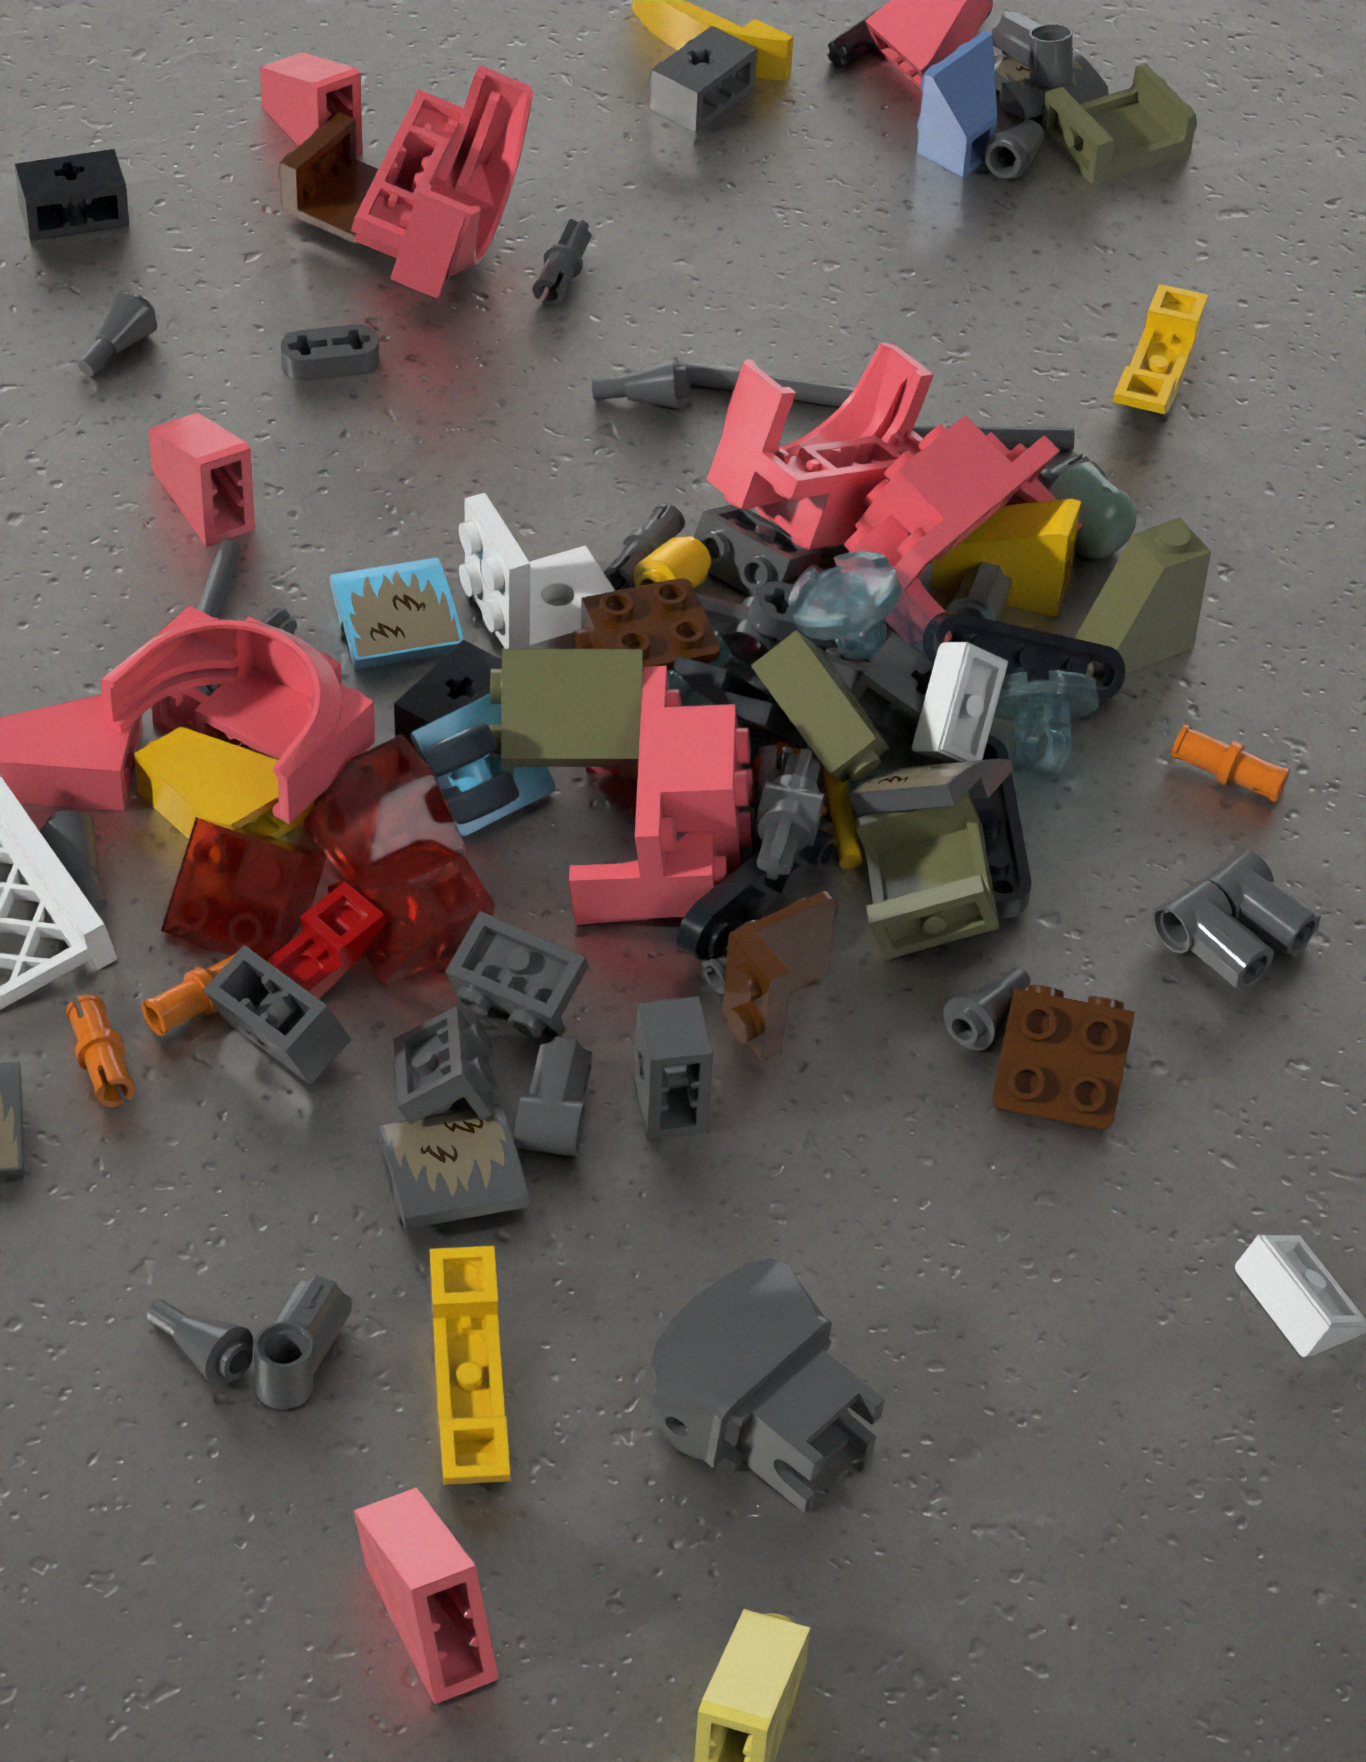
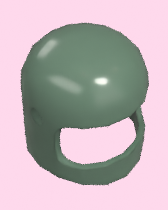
(1105, 511)

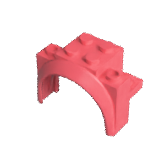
(446, 214)
(821, 479)
(941, 501)
(271, 699)
(686, 785)

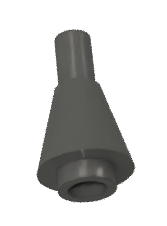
(125, 324)
(656, 384)
(74, 843)
(977, 1015)
(214, 1347)

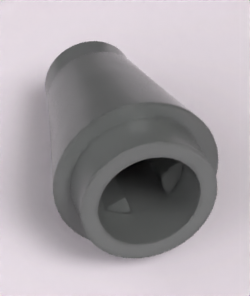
(1013, 149)

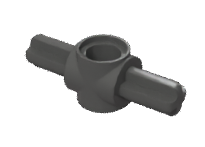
(789, 814)

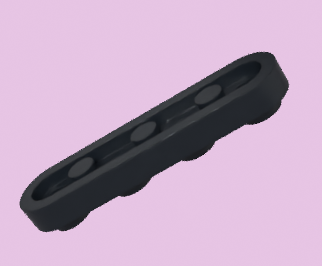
(1029, 649)
(1004, 841)
(747, 896)

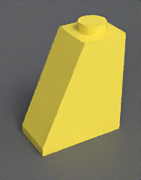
(752, 1690)

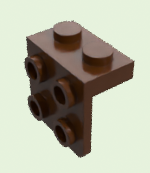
(324, 178)
(653, 617)
(769, 962)
(1063, 1057)

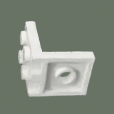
(515, 591)

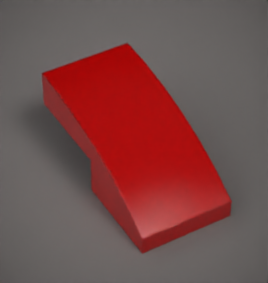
(331, 940)

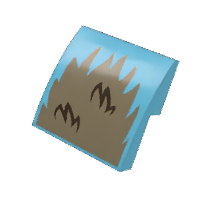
(396, 612)

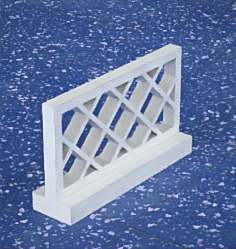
(58, 899)

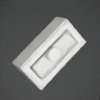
(959, 703)
(1299, 1294)

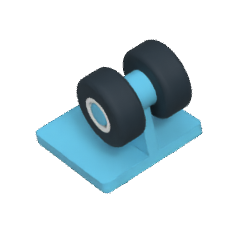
(471, 782)

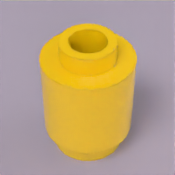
(674, 559)

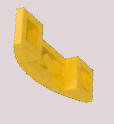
(680, 21)
(1163, 350)
(468, 1366)

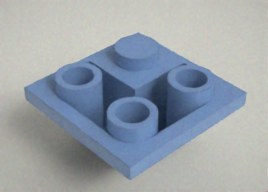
(959, 107)

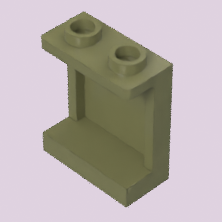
(1120, 129)
(568, 708)
(927, 877)

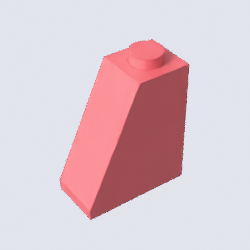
(924, 31)
(308, 92)
(205, 475)
(68, 756)
(429, 1593)

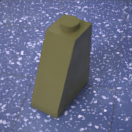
(1151, 597)
(821, 707)

